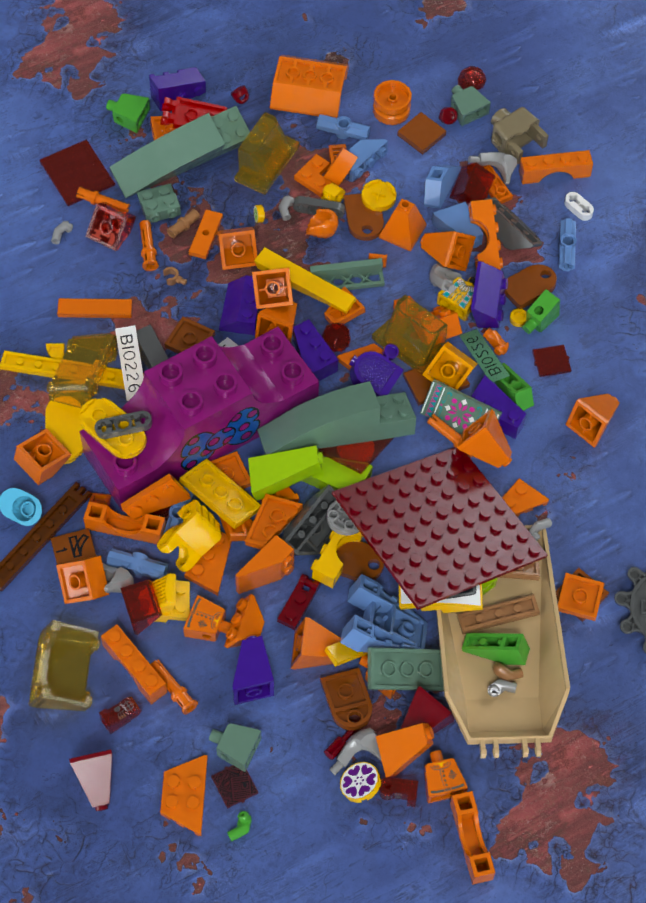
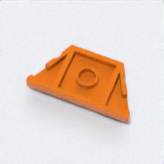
(185, 794)

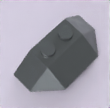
(512, 230)
(309, 527)

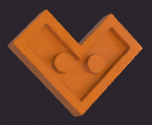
(311, 175)

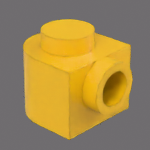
(333, 193)

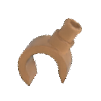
(176, 279)

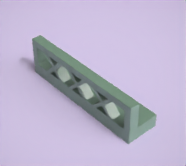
(347, 270)

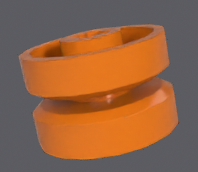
(392, 102)

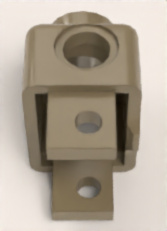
(516, 130)

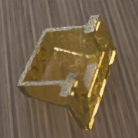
(264, 154)
(414, 332)

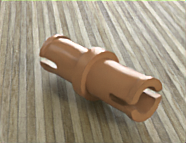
(183, 223)

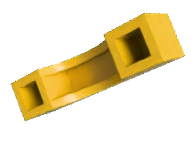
(329, 567)

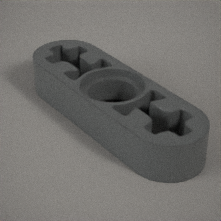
(310, 205)
(136, 416)

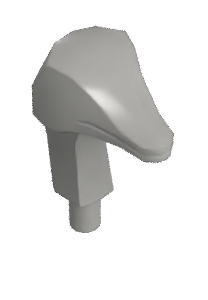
(503, 162)
(443, 277)
(117, 578)
(361, 741)

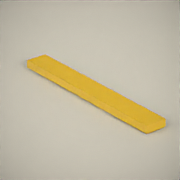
(48, 366)

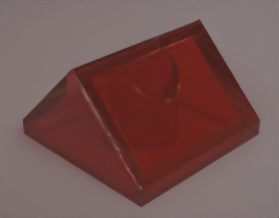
(472, 183)
(141, 605)

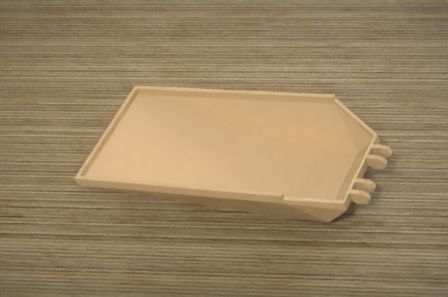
(540, 695)

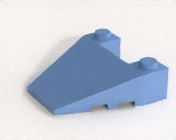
(382, 621)

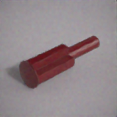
(337, 745)

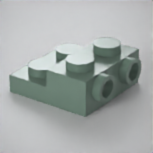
(159, 203)

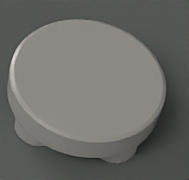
(339, 520)

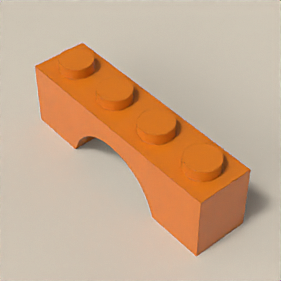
(535, 168)
(482, 214)
(105, 520)
(141, 671)
(467, 824)

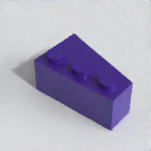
(185, 84)
(314, 350)
(512, 415)

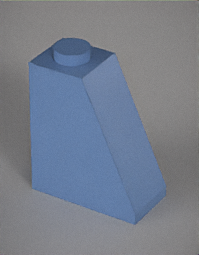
(457, 219)

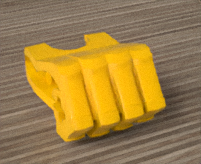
(192, 536)

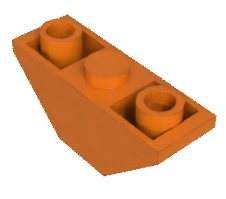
(245, 622)

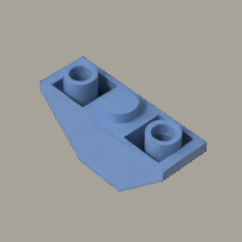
(368, 153)
(439, 184)

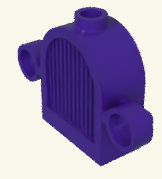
(377, 369)

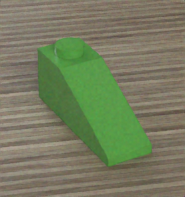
(516, 389)
(498, 647)

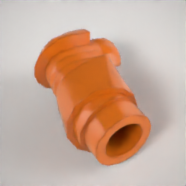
(494, 338)

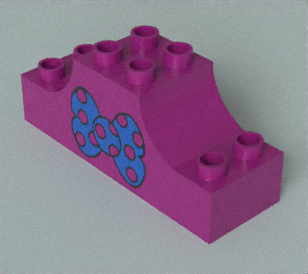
(204, 408)

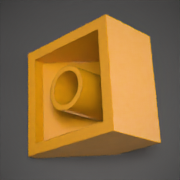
(450, 366)

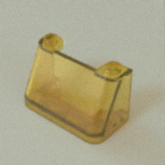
(82, 368)
(63, 667)

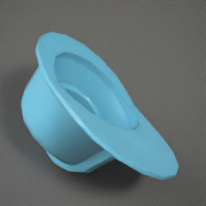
(20, 506)

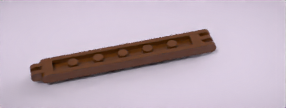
(41, 533)

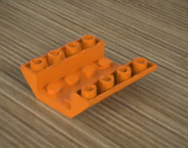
(308, 86)

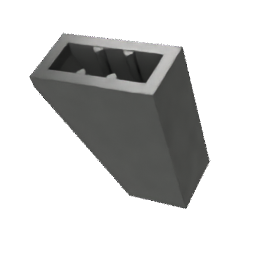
(150, 347)

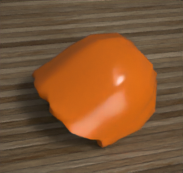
(323, 224)

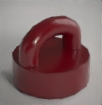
(238, 92)
(448, 115)

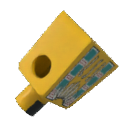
(460, 299)

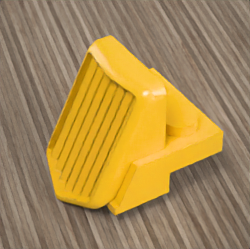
(172, 598)

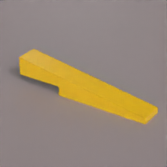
(306, 281)

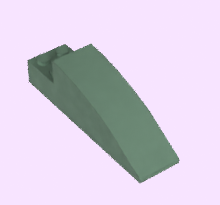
(180, 151)
(340, 419)

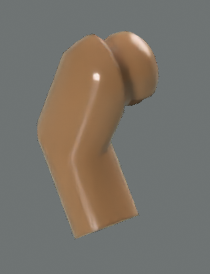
(505, 673)

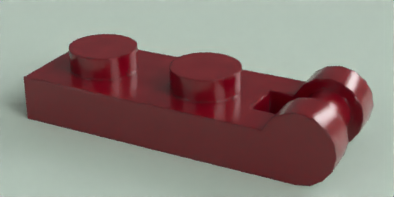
(298, 602)

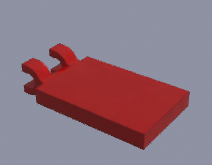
(186, 110)

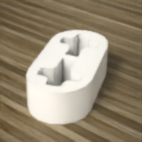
(577, 207)

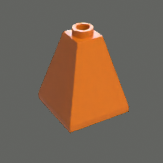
(404, 226)
(449, 248)
(264, 288)
(277, 317)
(591, 416)
(486, 441)
(310, 645)

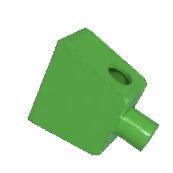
(129, 111)
(542, 312)

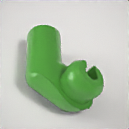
(242, 828)

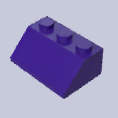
(488, 296)
(239, 308)

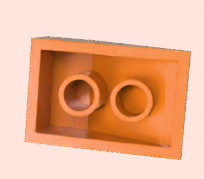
(267, 566)

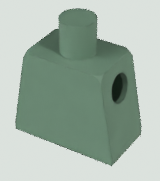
(469, 104)
(236, 744)

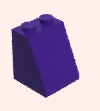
(253, 672)

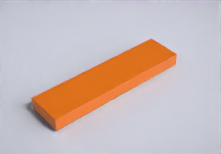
(95, 308)

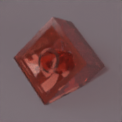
(110, 225)

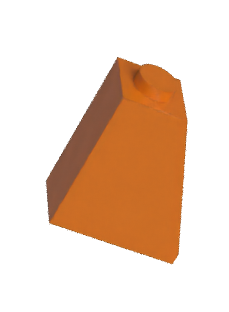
(403, 746)

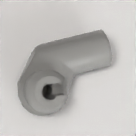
(284, 205)
(58, 231)
(538, 526)
(500, 686)

